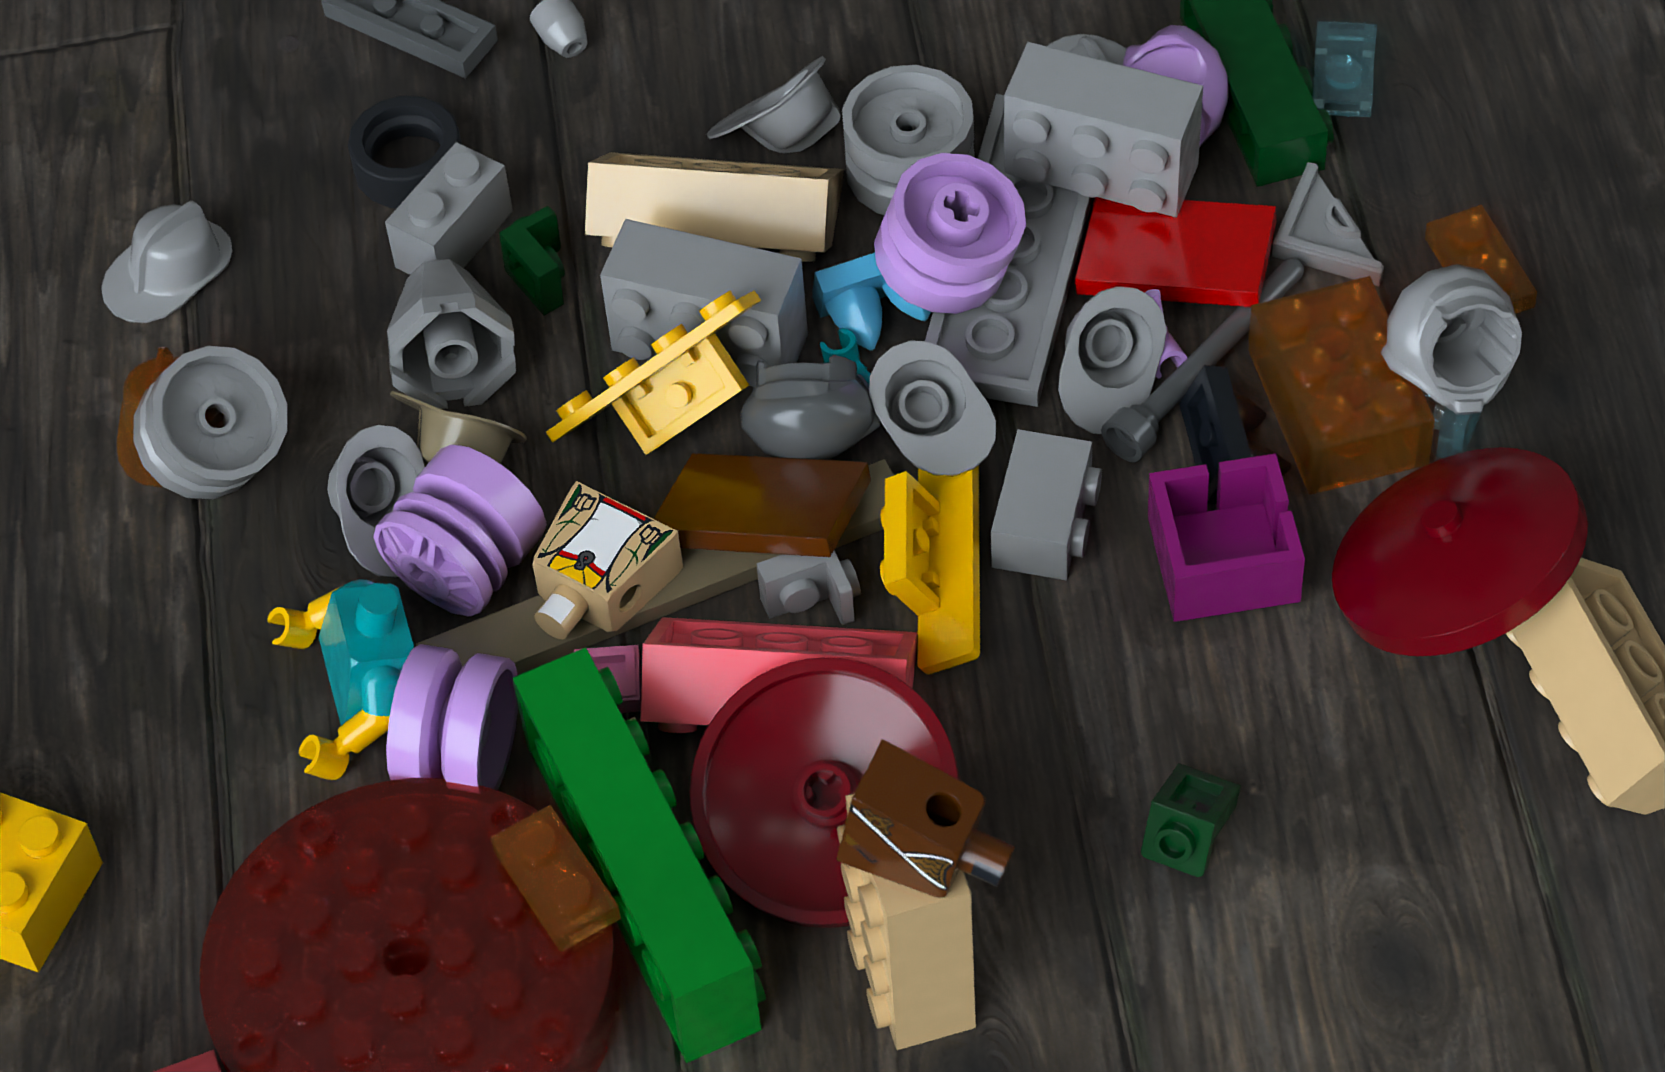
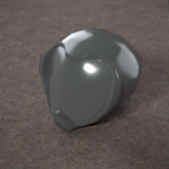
(808, 409)

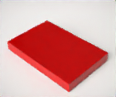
(1202, 256)

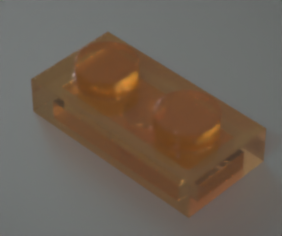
(1475, 242)
(555, 878)

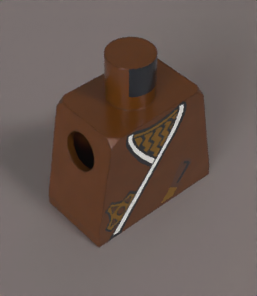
(919, 826)

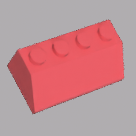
(700, 663)

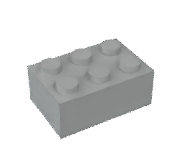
(1102, 129)
(668, 275)

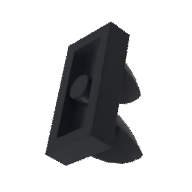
(1218, 423)

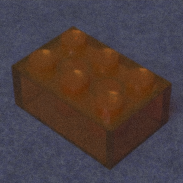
(1333, 388)

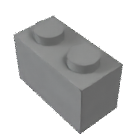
(450, 211)
(1043, 505)

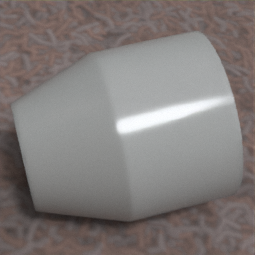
(560, 26)

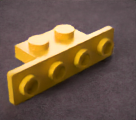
(674, 387)
(935, 561)

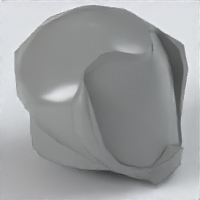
(1454, 337)

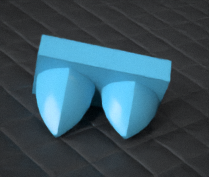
(853, 295)

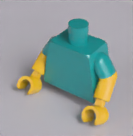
(364, 651)

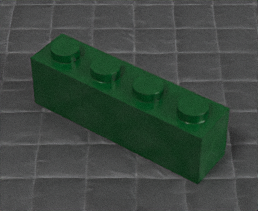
(1268, 93)

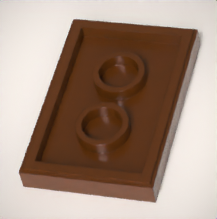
(764, 503)

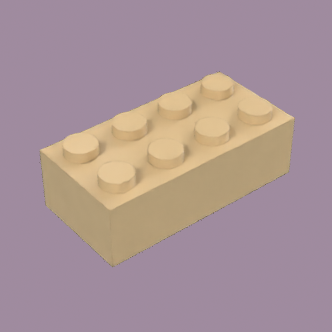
(913, 954)

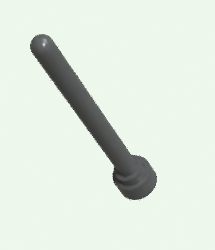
(1134, 429)

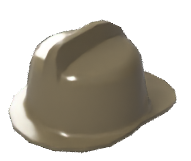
(443, 428)

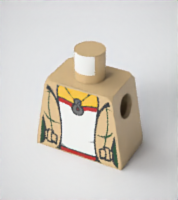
(601, 563)

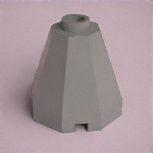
(449, 338)

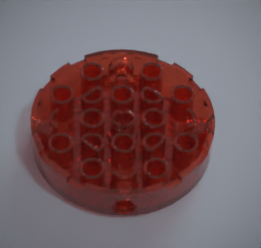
(398, 946)

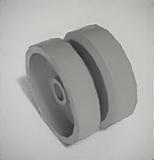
(898, 120)
(185, 403)

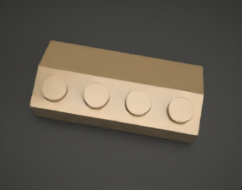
(716, 199)
(1606, 681)

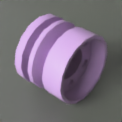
(460, 530)

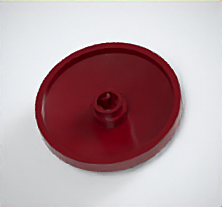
(1460, 551)
(779, 774)

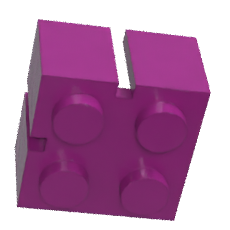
(1226, 555)

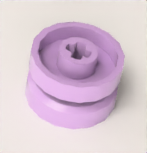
(949, 233)
(452, 718)

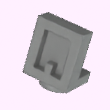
(800, 582)

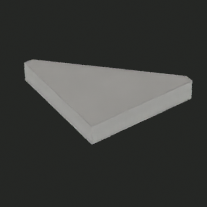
(1323, 233)

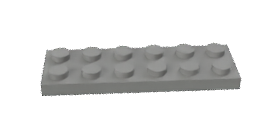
(1013, 333)

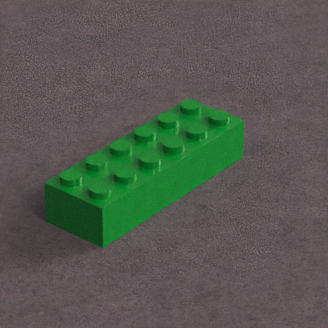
(648, 862)

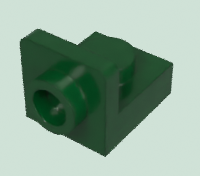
(532, 258)
(1187, 819)

